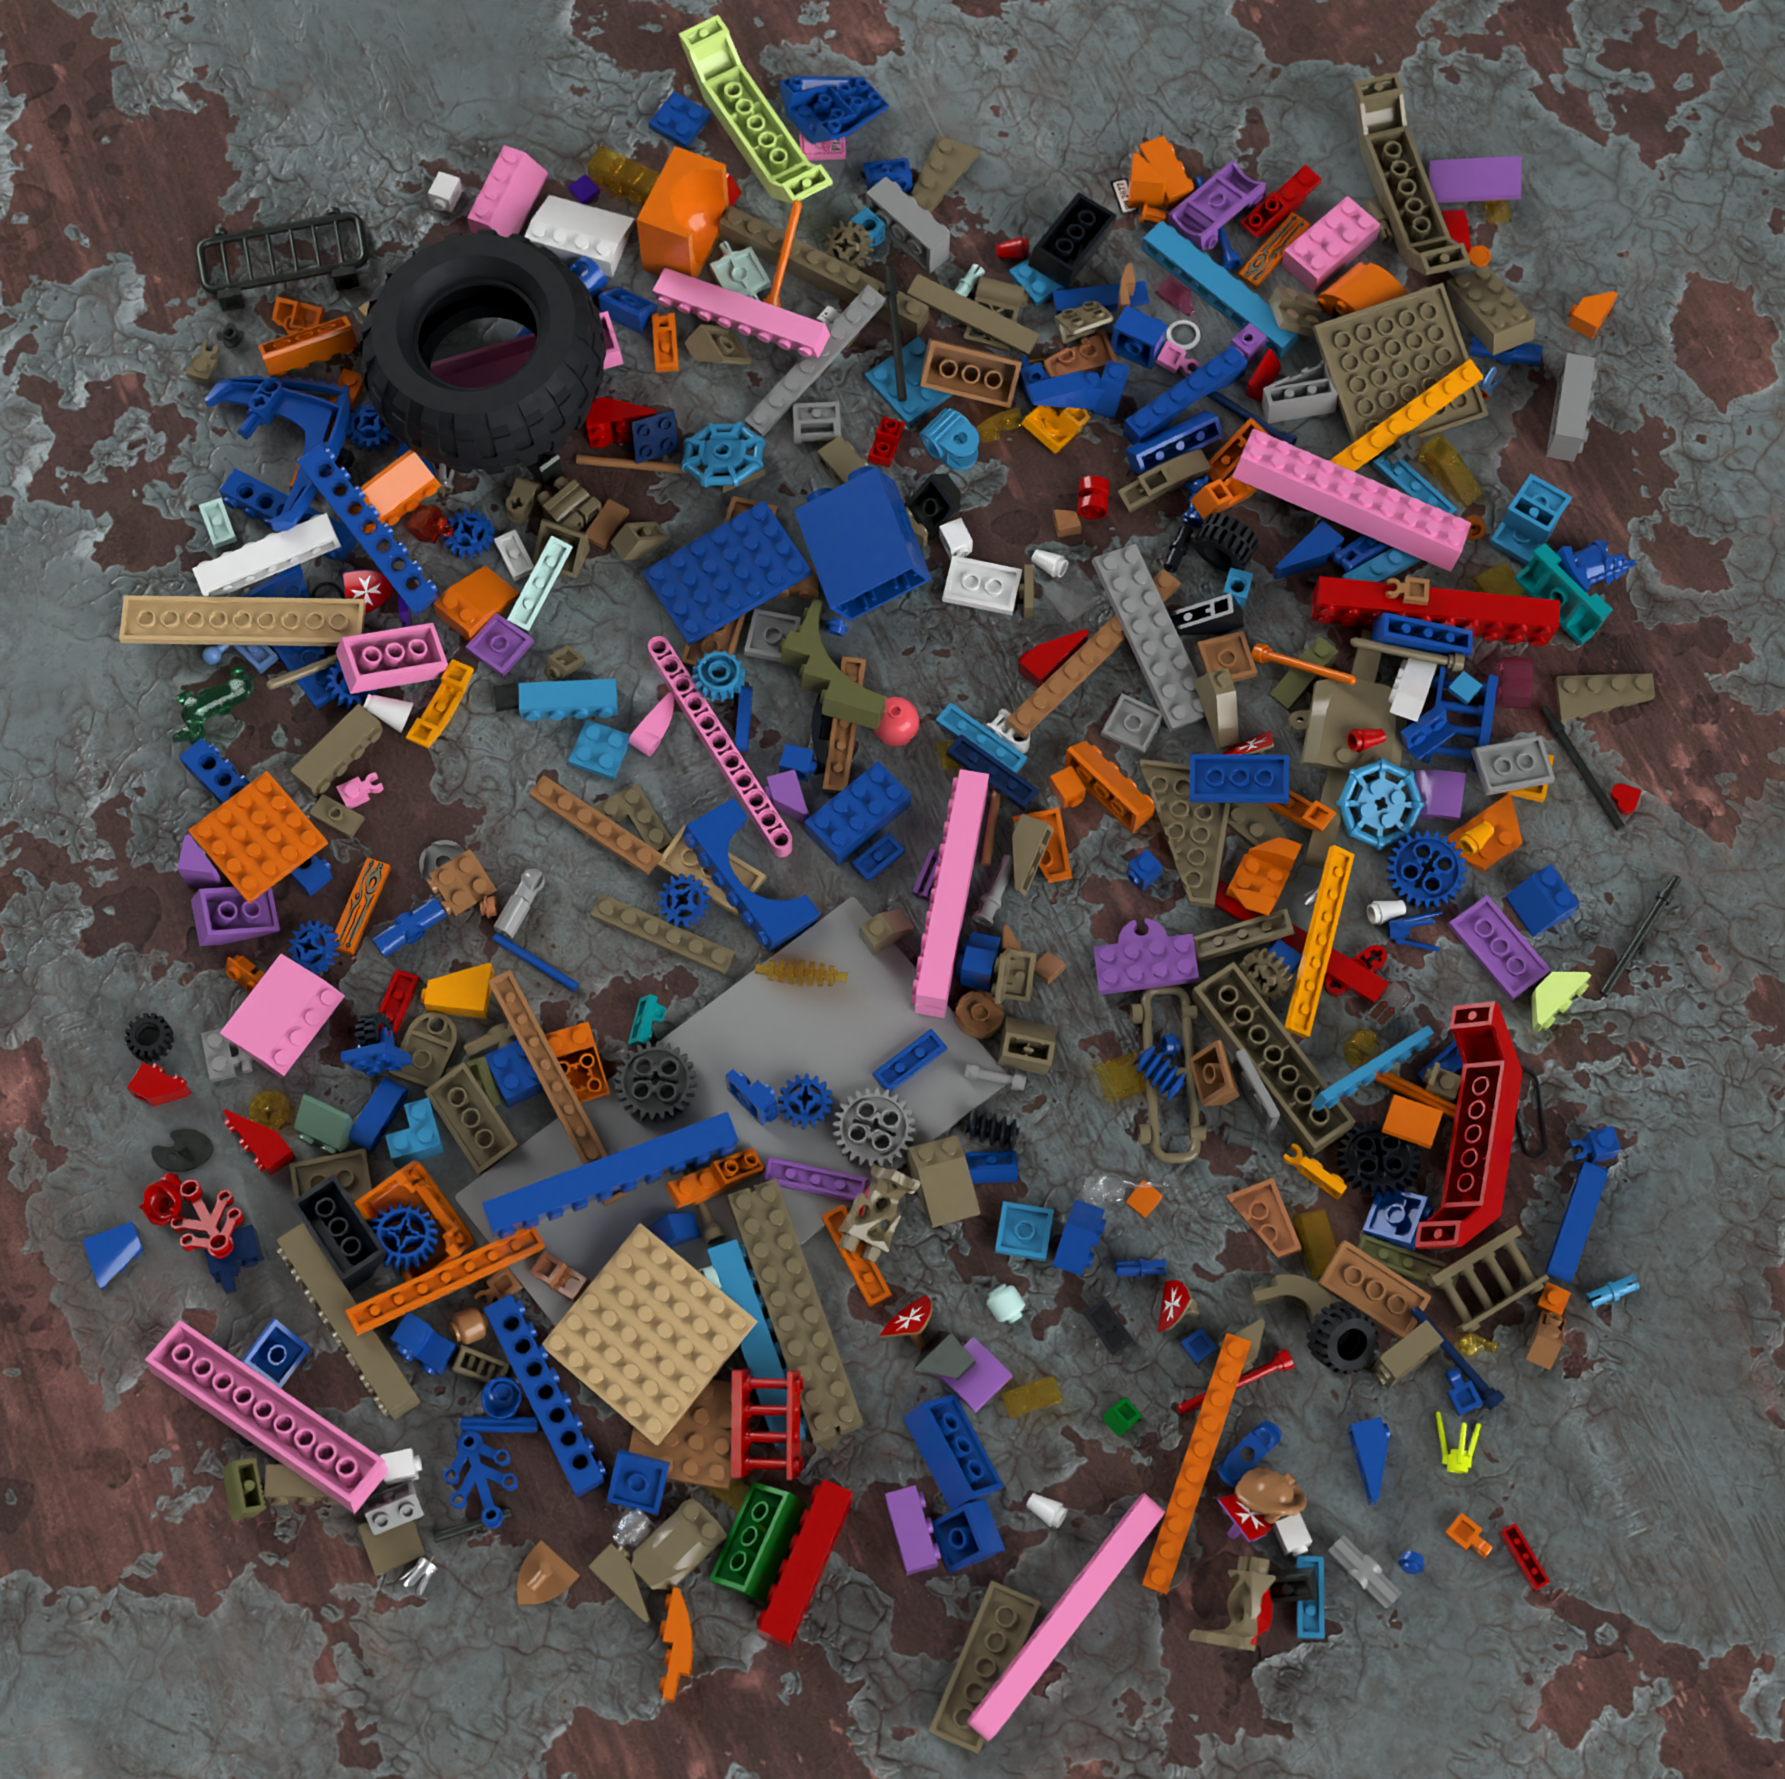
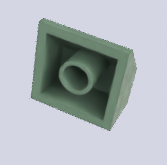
(323, 1125)

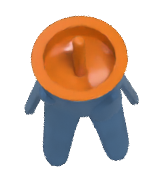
(1485, 383)

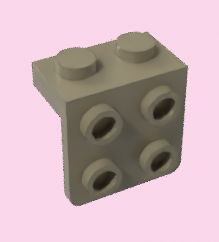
(1082, 321)
(1015, 975)

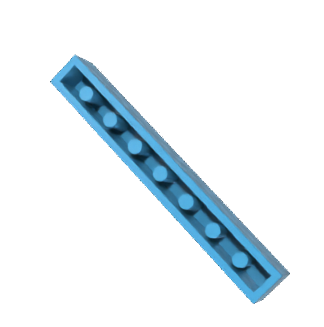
(1216, 286)
(757, 1347)

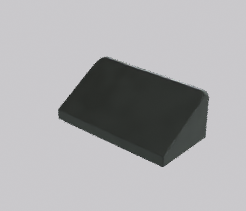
(1293, 1584)

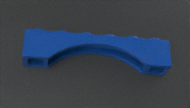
(1212, 376)

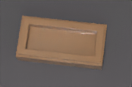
(606, 523)

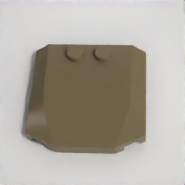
(1337, 711)

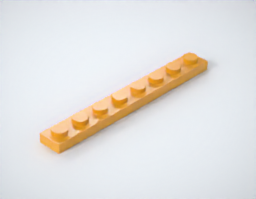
(1409, 417)
(1319, 942)

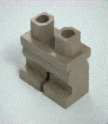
(570, 505)

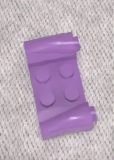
(1215, 204)

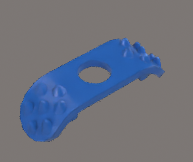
(1260, 1440)

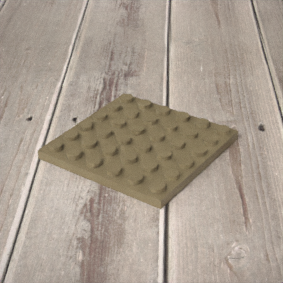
(1392, 356)

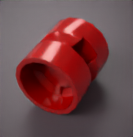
(1093, 497)

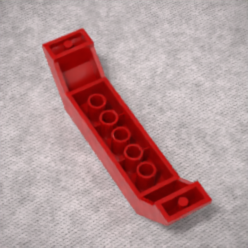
(1480, 1129)

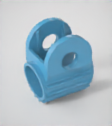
(949, 437)

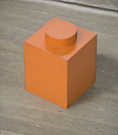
(1067, 787)

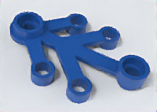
(478, 1474)

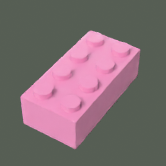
(1330, 244)
(391, 658)

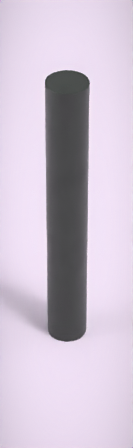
(467, 1526)

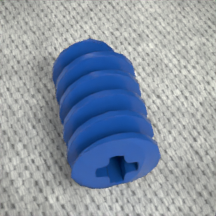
(1160, 1072)

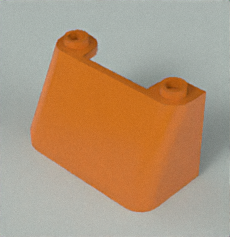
(416, 1186)

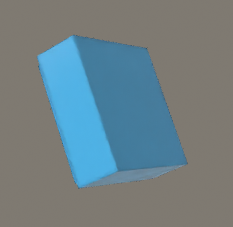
(1464, 687)

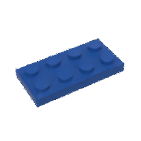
(1239, 778)

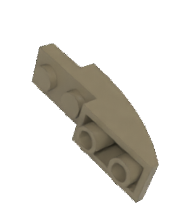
(1164, 478)

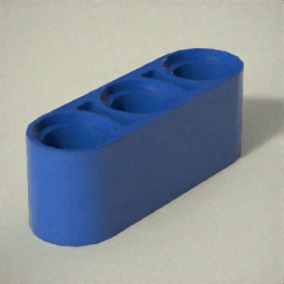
(378, 1114)

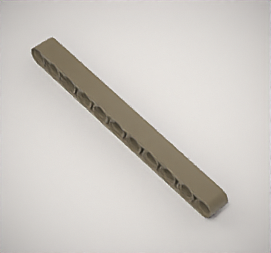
(1364, 668)

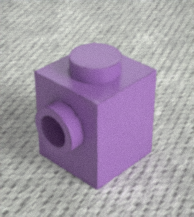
(1249, 342)

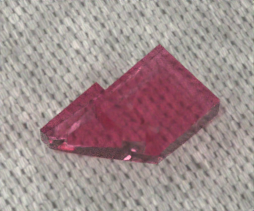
(1176, 295)

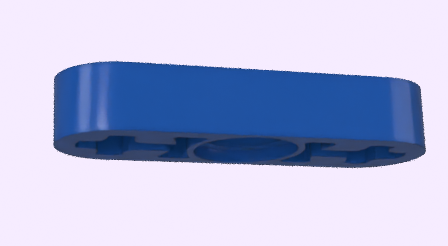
(744, 718)

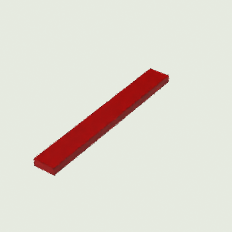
(1339, 966)

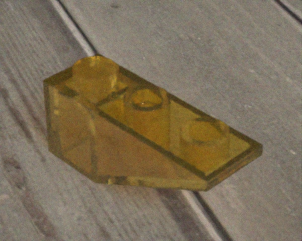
(1450, 469)

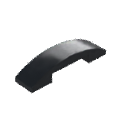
(819, 746)

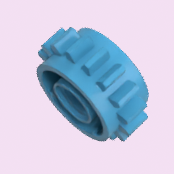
(715, 687)

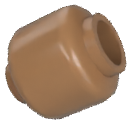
(468, 1326)

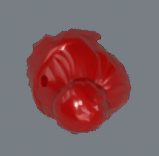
(157, 1197)

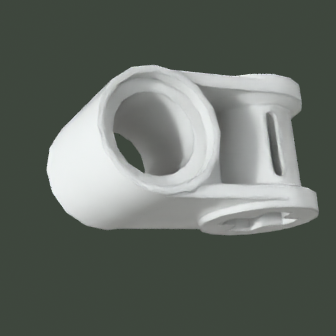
(1006, 733)

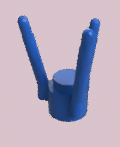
(1400, 928)

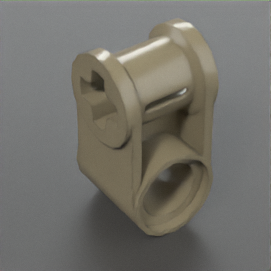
(522, 499)

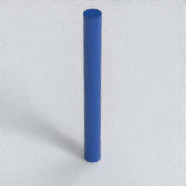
(535, 962)

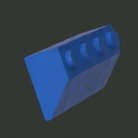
(952, 1451)

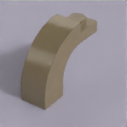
(1296, 1290)

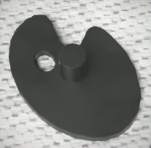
(190, 1148)

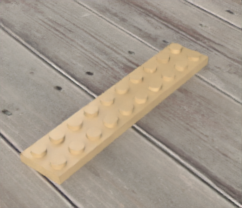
(240, 620)

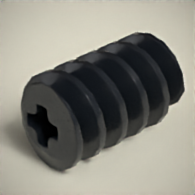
(992, 1129)

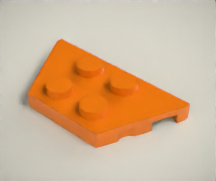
(1503, 840)

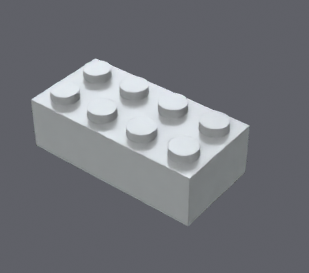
(909, 225)
(1571, 407)

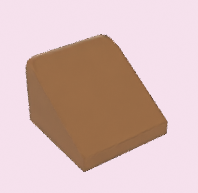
(1009, 939)
(1049, 967)

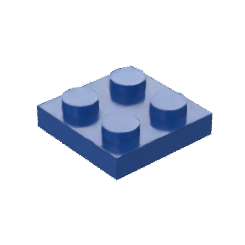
(679, 120)
(638, 1481)

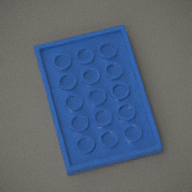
(726, 572)

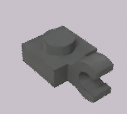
(1407, 447)

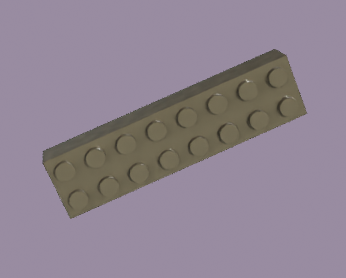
(1286, 1072)
(365, 1351)

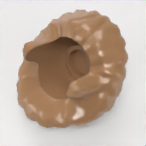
(1270, 1494)

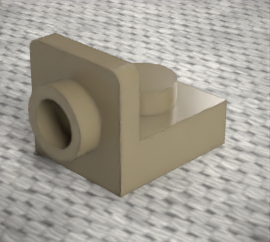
(563, 663)
(1441, 1082)

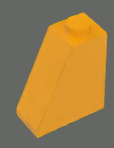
(460, 992)

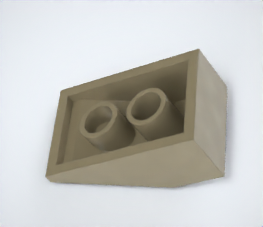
(945, 1181)

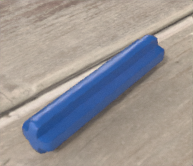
(491, 1424)

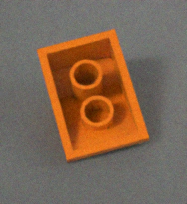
(474, 602)

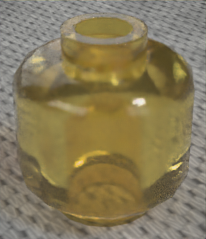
(1361, 1047)

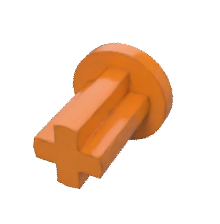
(1151, 214)

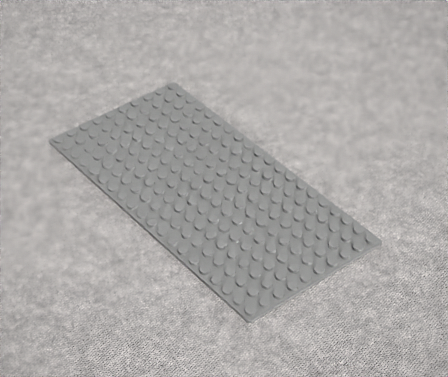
(770, 1037)

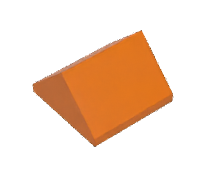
(1145, 184)
(1411, 1121)

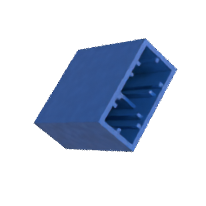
(862, 543)

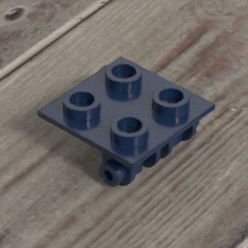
(654, 436)

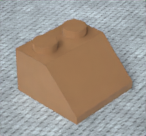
(1214, 1075)

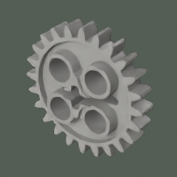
(882, 1107)

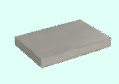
(1513, 765)
(1255, 1091)

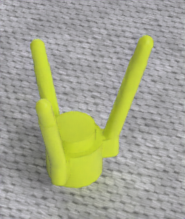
(1457, 1460)

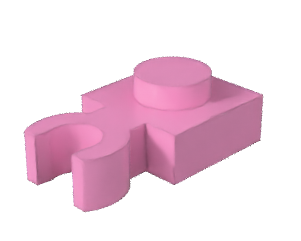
(1173, 358)
(356, 792)

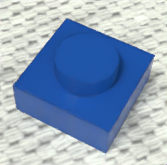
(1198, 1346)

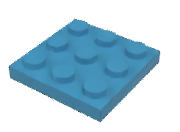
(919, 399)

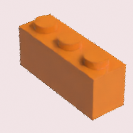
(1162, 158)

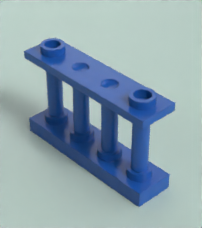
(1483, 712)

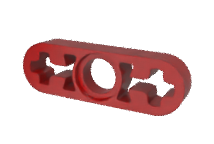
(1365, 955)

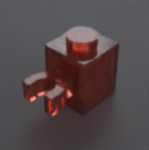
(428, 524)

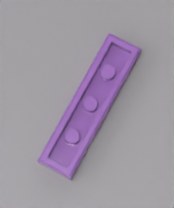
(814, 1179)

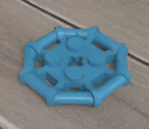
(723, 438)
(1375, 790)

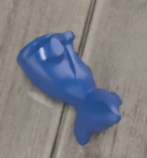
(1192, 517)

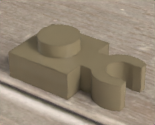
(204, 366)

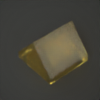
(1498, 211)

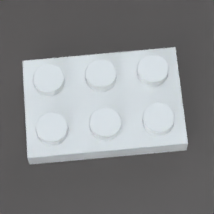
(982, 585)

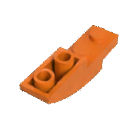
(715, 1179)
(678, 1634)

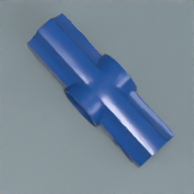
(1524, 353)
(409, 927)

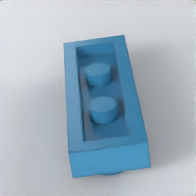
(1311, 1612)

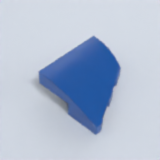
(112, 1251)

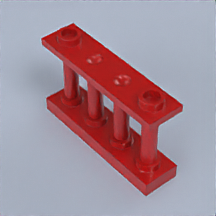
(743, 1435)

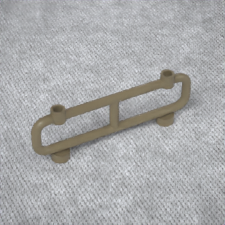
(1149, 1132)

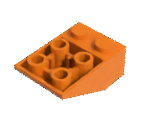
(580, 1061)

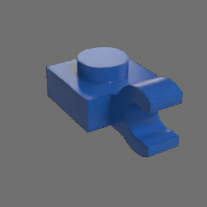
(1462, 1395)

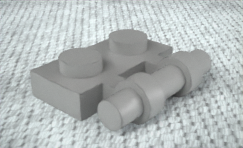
(219, 1057)

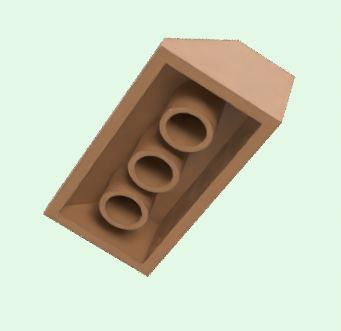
(970, 373)

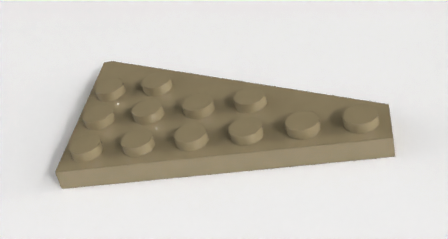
(1191, 829)

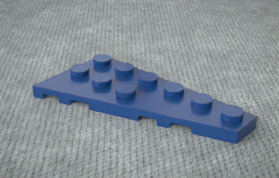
(293, 585)

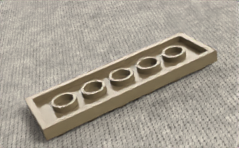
(988, 1651)

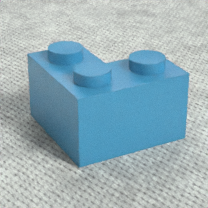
(418, 1141)

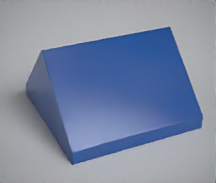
(627, 308)
(276, 1353)

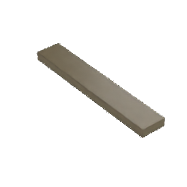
(973, 314)

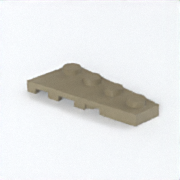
(1596, 693)

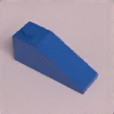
(1069, 391)
(1311, 552)
(1370, 1447)

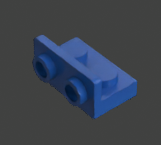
(895, 170)
(1427, 733)

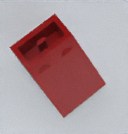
(611, 421)

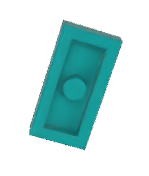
(646, 1013)

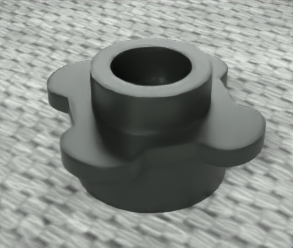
(232, 341)

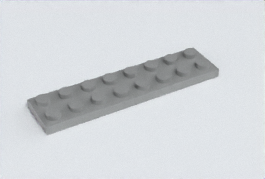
(1151, 635)

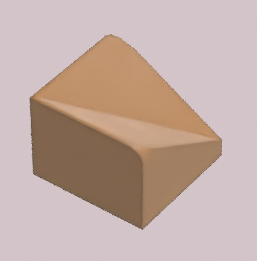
(1066, 523)

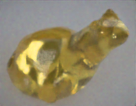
(1472, 1345)

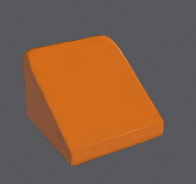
(1144, 1200)

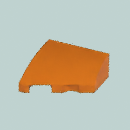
(296, 315)

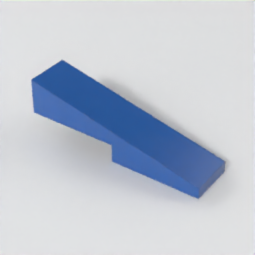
(1105, 294)

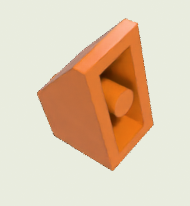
(1591, 312)

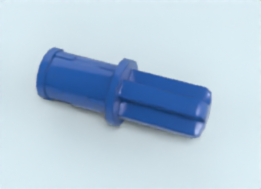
(1140, 1268)

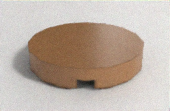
(978, 1014)

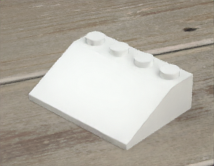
(580, 231)

